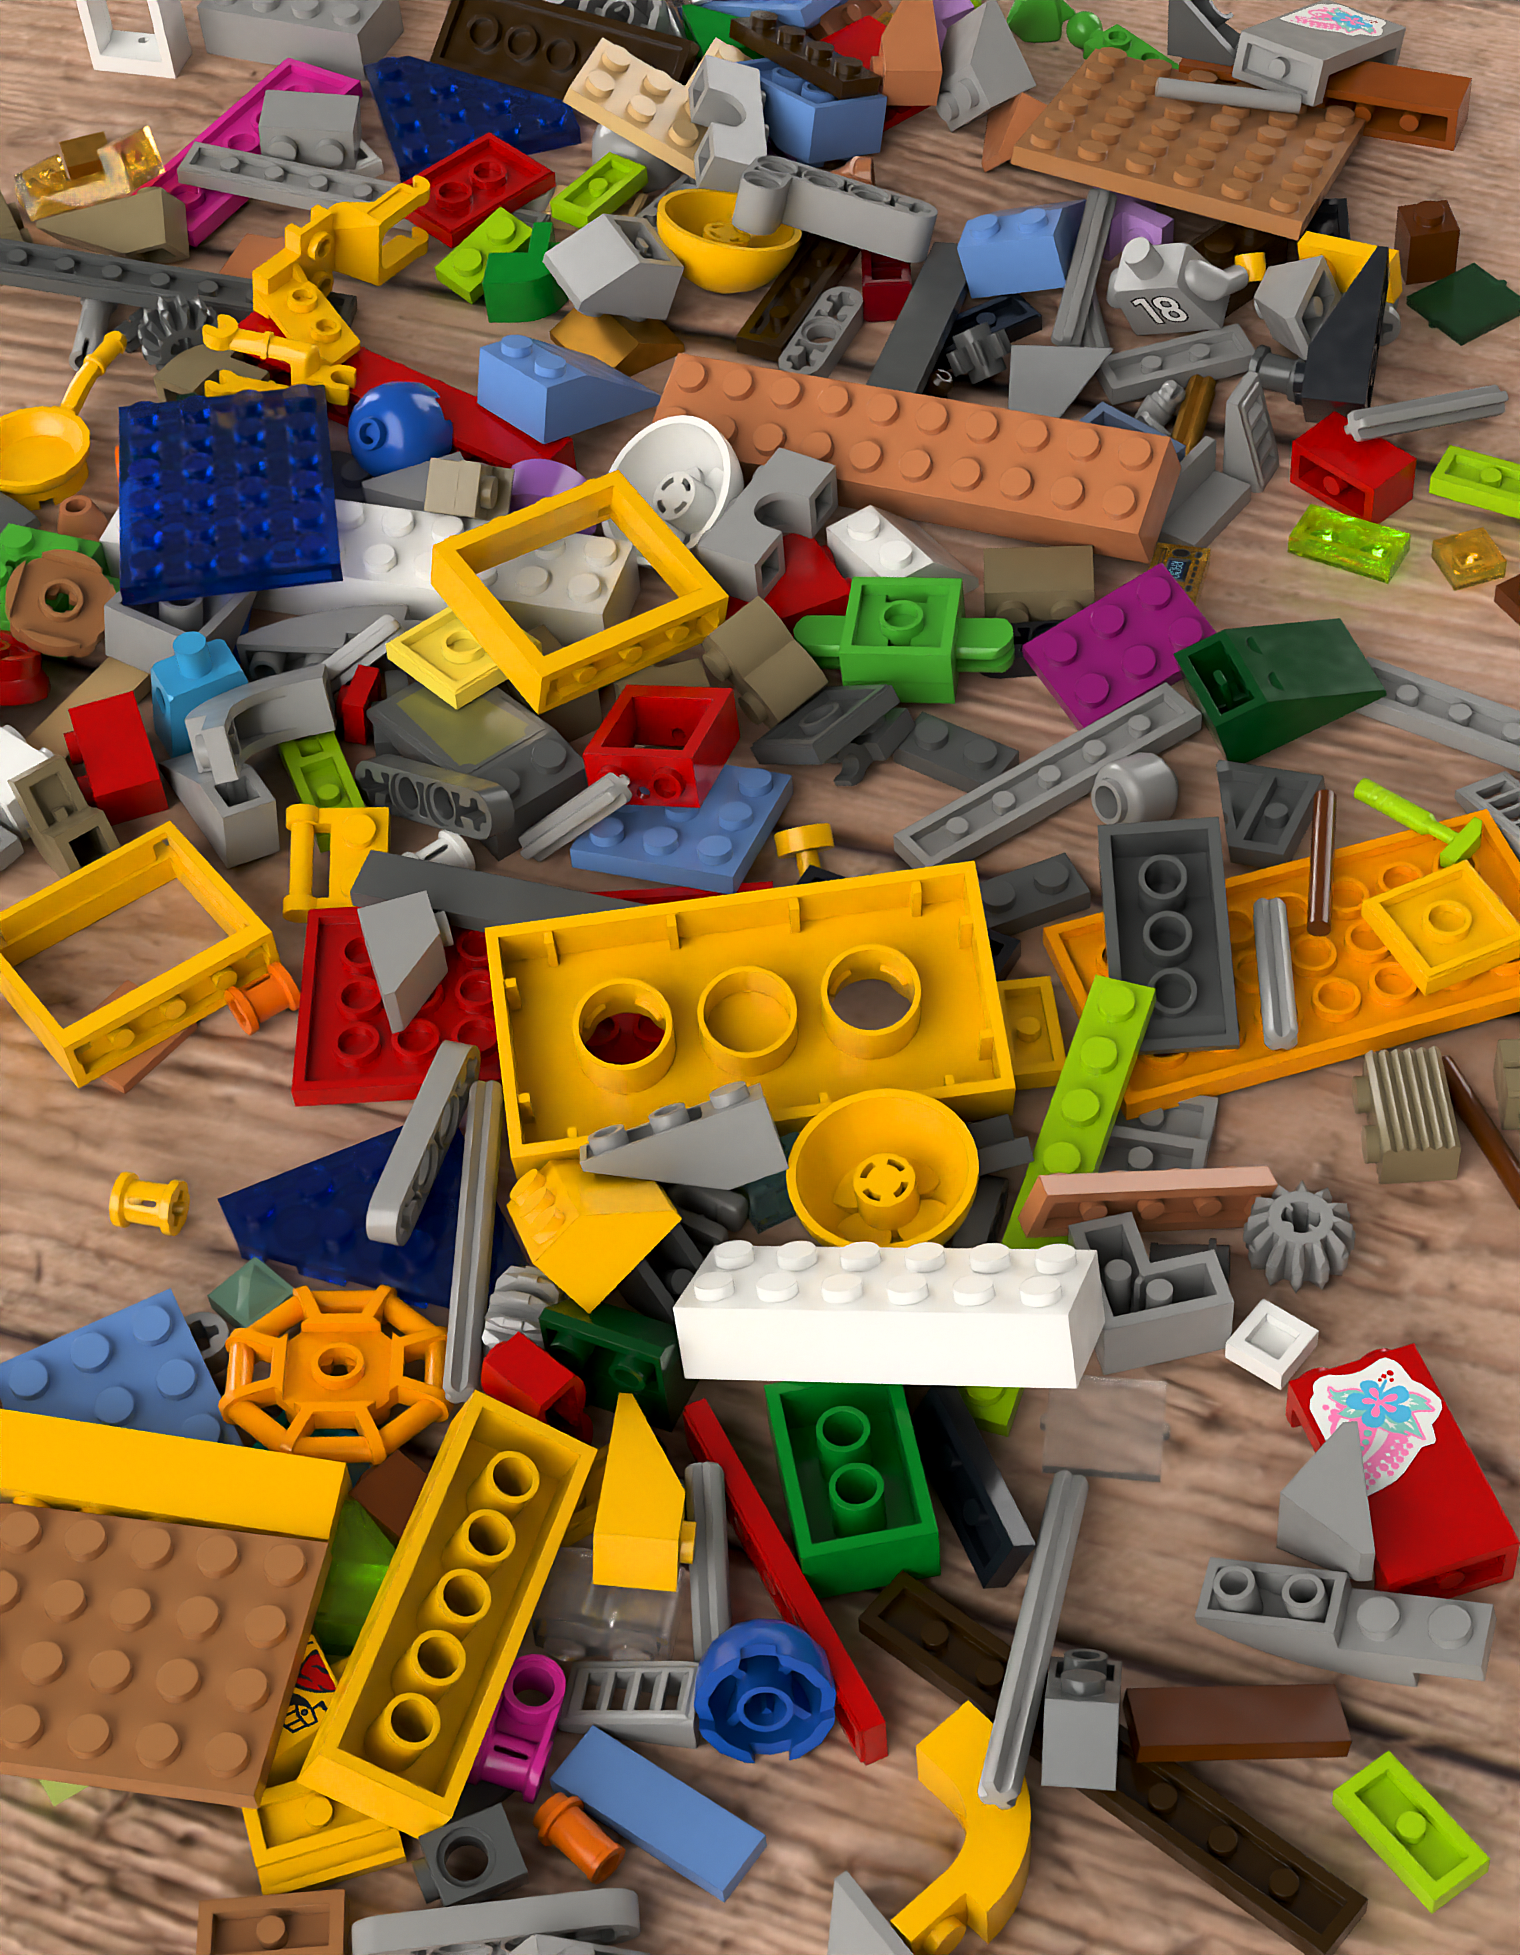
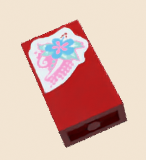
(1427, 1497)

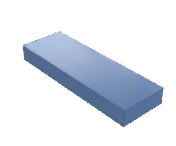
(659, 1813)

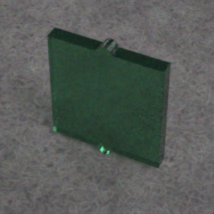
(1466, 304)

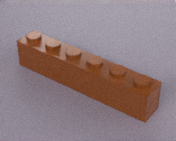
(1393, 100)

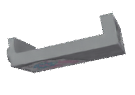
(1310, 44)

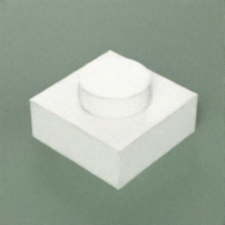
(1271, 1344)

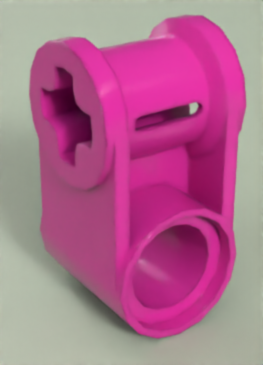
(519, 1735)

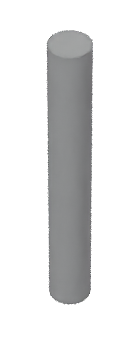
(1228, 95)

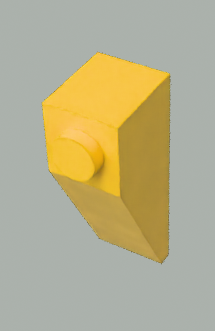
(640, 1510)

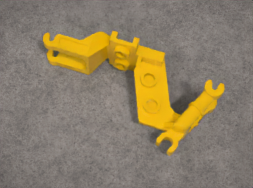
(300, 277)

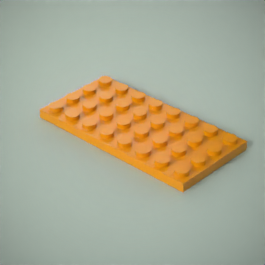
(1345, 983)

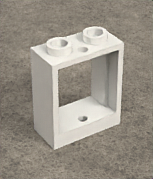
(136, 52)

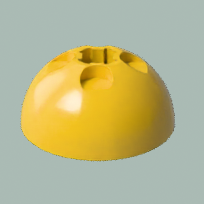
(713, 251)
(883, 1171)

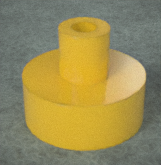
(804, 844)

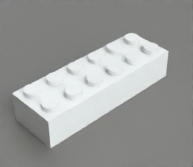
(892, 1314)

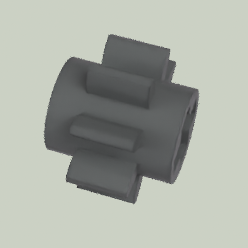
(979, 352)

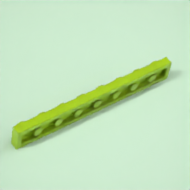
(1075, 1133)

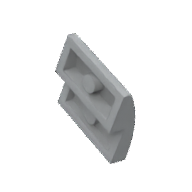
(1163, 1138)

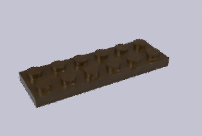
(546, 44)

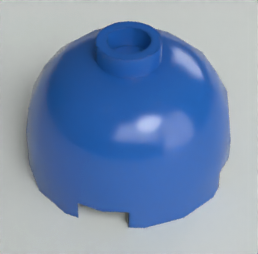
(398, 428)
(764, 1691)

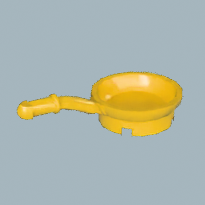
(49, 446)

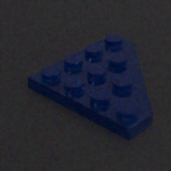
(439, 109)
(319, 1217)

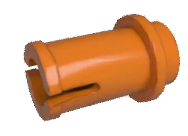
(578, 1837)

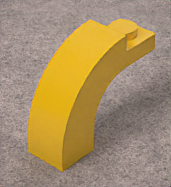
(995, 1857)

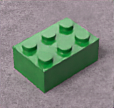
(852, 1484)

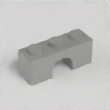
(732, 105)
(747, 542)

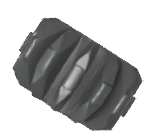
(173, 328)

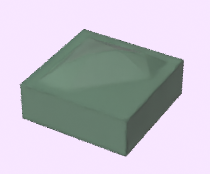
(249, 1294)

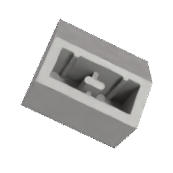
(616, 269)

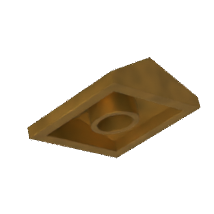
(617, 340)

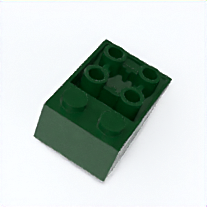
(1275, 683)

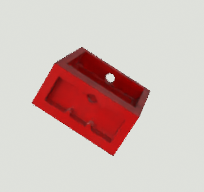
(656, 715)

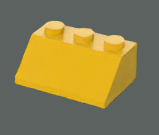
(588, 1226)

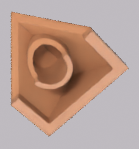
(1006, 127)

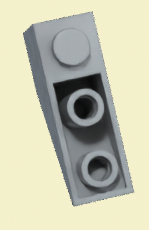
(232, 815)
(706, 1145)

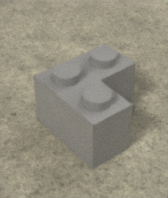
(1156, 1307)

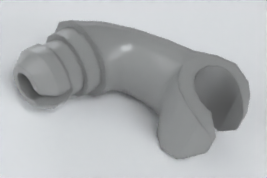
(1158, 408)

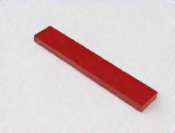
(785, 1581)

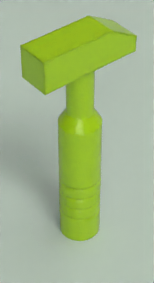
(1460, 845)

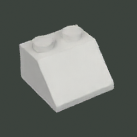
(891, 546)

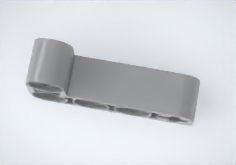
(834, 207)

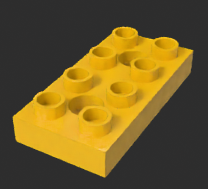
(749, 999)

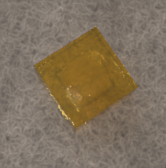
(1468, 558)

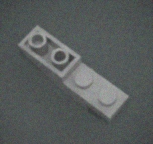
(312, 639)
(1344, 1629)

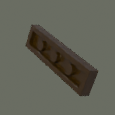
(803, 56)
(813, 270)

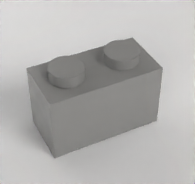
(311, 128)

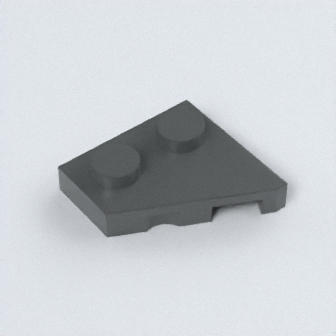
(1265, 811)

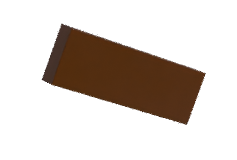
(1236, 1722)

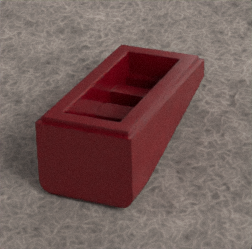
(884, 286)

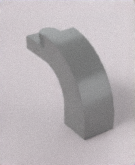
(259, 716)

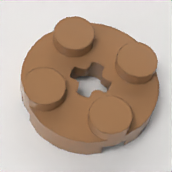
(52, 632)

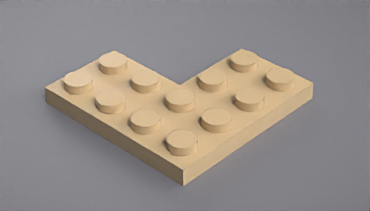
(643, 101)

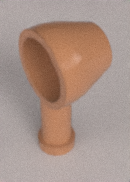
(81, 518)

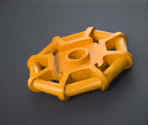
(337, 1330)

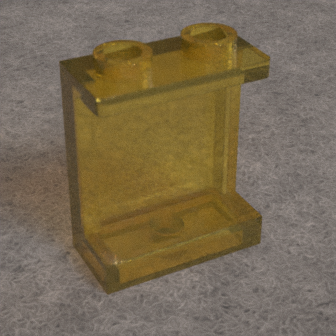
(126, 165)

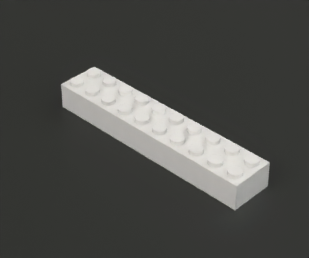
(387, 560)

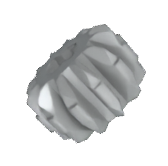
(1299, 1236)
(517, 1305)

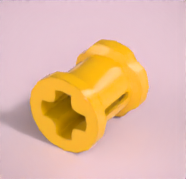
(128, 1197)

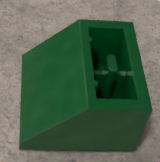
(620, 1353)

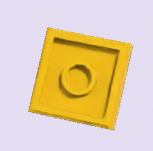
(1444, 927)

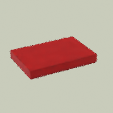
(474, 185)

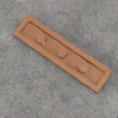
(1158, 1198)

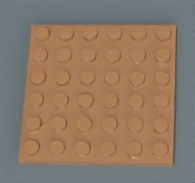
(1189, 155)

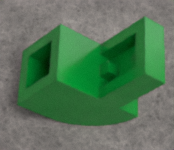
(520, 284)

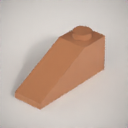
(910, 56)

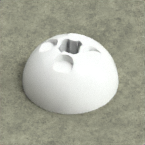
(683, 474)

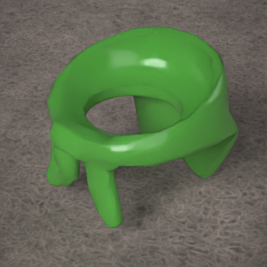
(1039, 19)

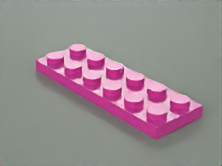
(240, 131)

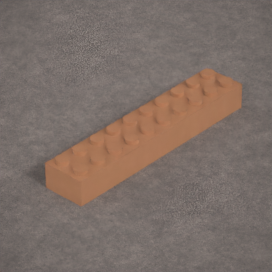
(942, 456)

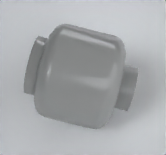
(1135, 790)

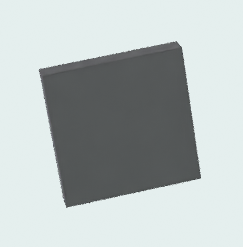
(824, 724)

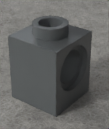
(485, 1830)

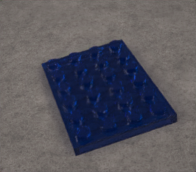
(226, 495)

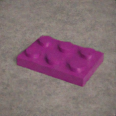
(1117, 646)

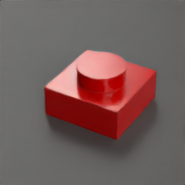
(355, 700)

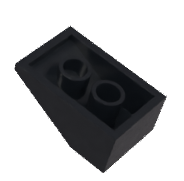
(1346, 348)

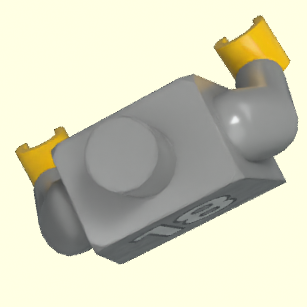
(1176, 287)

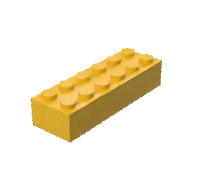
(448, 1618)

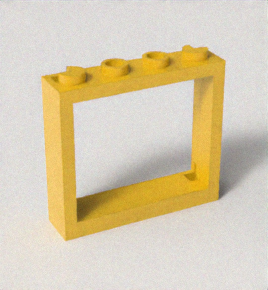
(605, 655)
(160, 1005)

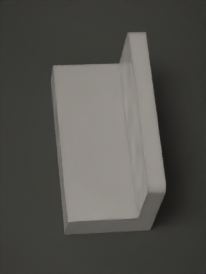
(1202, 499)

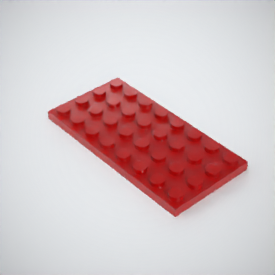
(345, 1035)

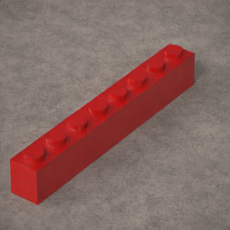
(476, 430)

